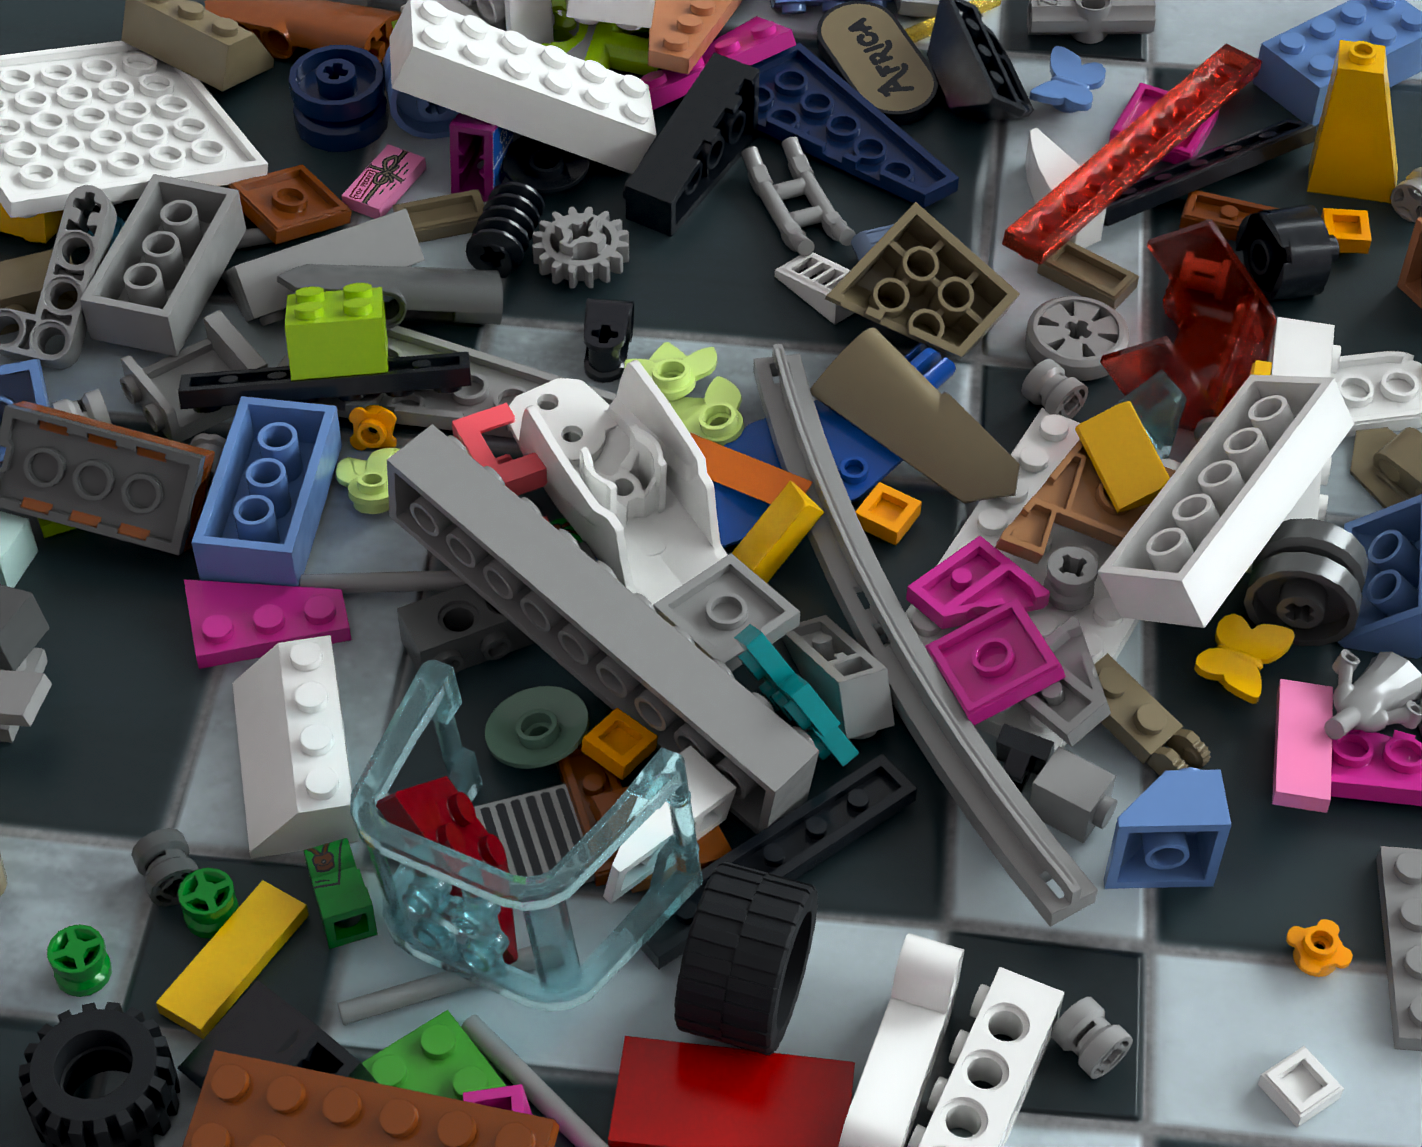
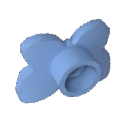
(1070, 82)

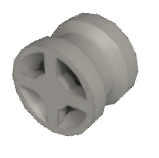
(1407, 196)
(1071, 578)

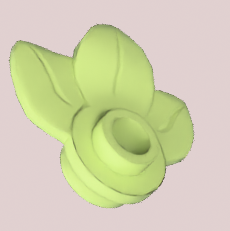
(677, 372)
(715, 415)
(367, 480)

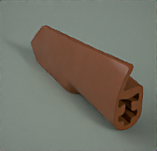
(309, 24)

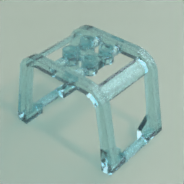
(430, 868)

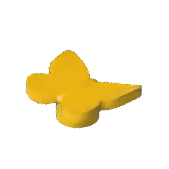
(1242, 655)

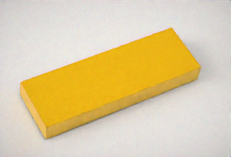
(232, 959)

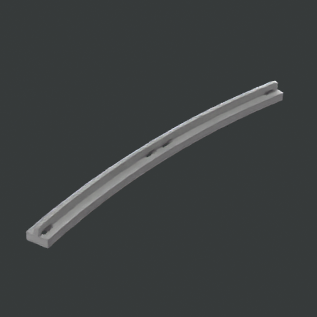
(916, 686)

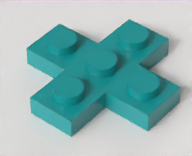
(793, 696)

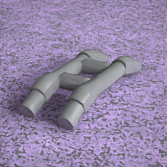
(803, 184)

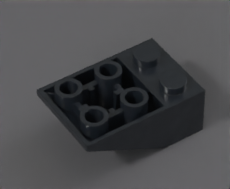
(273, 1031)

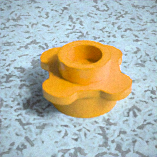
(377, 418)
(1312, 959)

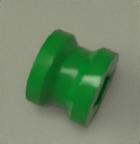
(208, 888)
(67, 956)

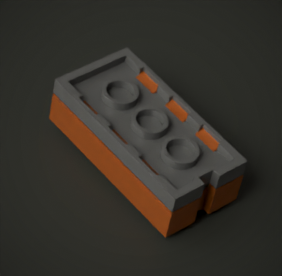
(102, 477)

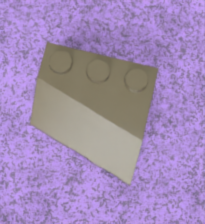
(926, 286)

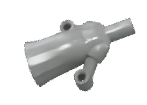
(1378, 698)

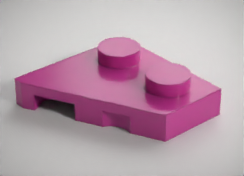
(972, 585)

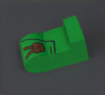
(340, 892)

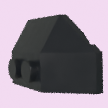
(974, 65)

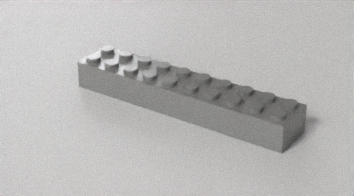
(597, 625)

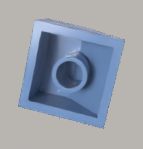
(1171, 833)

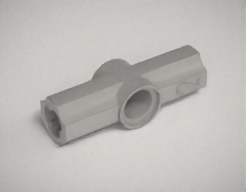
(1090, 19)

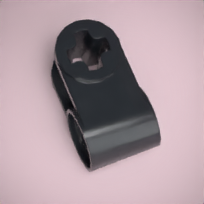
(607, 337)

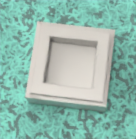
(1300, 1086)

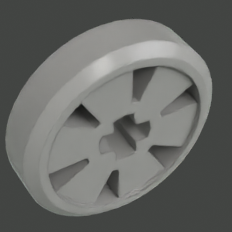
(1057, 323)

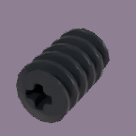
(505, 228)

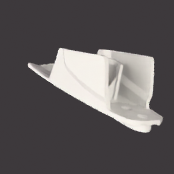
(626, 478)

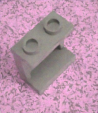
(158, 383)

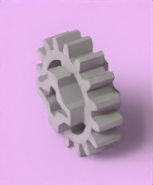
(580, 247)

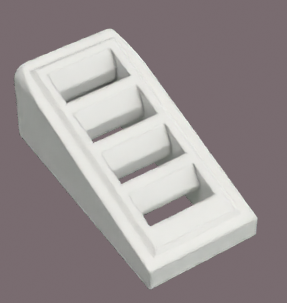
(812, 289)

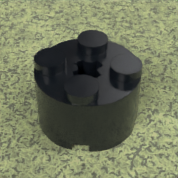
(1287, 251)

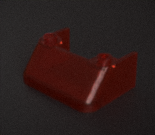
(1219, 318)

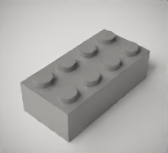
(164, 265)

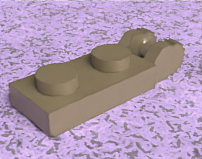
(1145, 724)

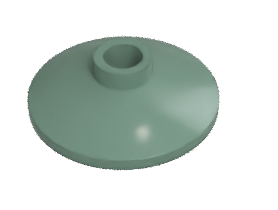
(537, 727)

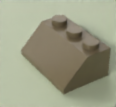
(195, 41)

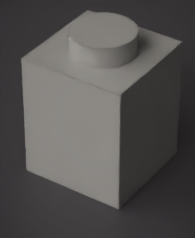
(1073, 795)

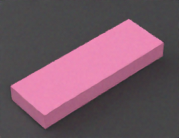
(1302, 746)

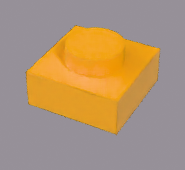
(1349, 228)
(888, 513)
(619, 743)

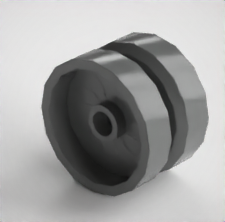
(1308, 581)

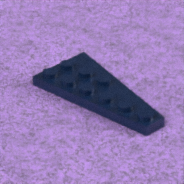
(844, 129)

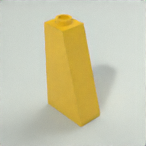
(1356, 130)

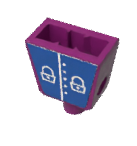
(472, 143)

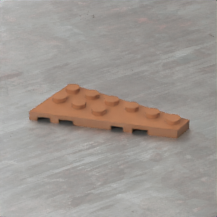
(685, 30)

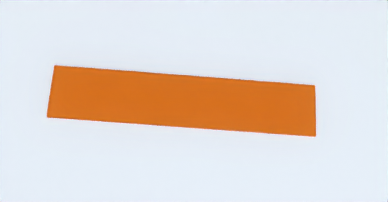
(746, 473)

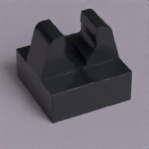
(1022, 753)

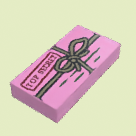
(384, 182)

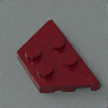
(449, 818)

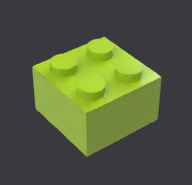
(336, 332)

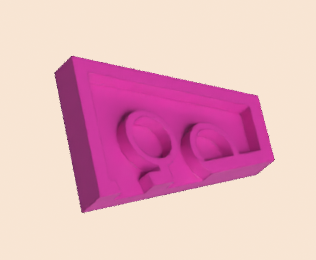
(247, 619)

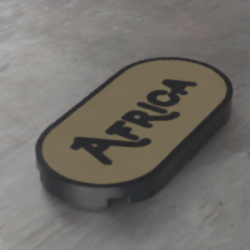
(878, 59)

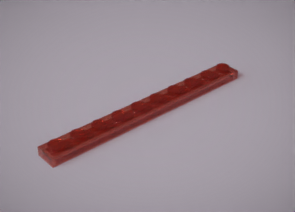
(1130, 155)

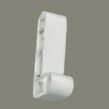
(904, 1045)

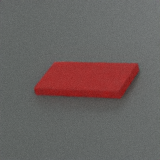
(726, 1097)

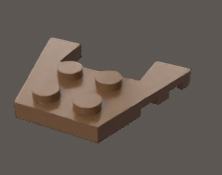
(1074, 500)

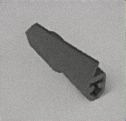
(467, 293)

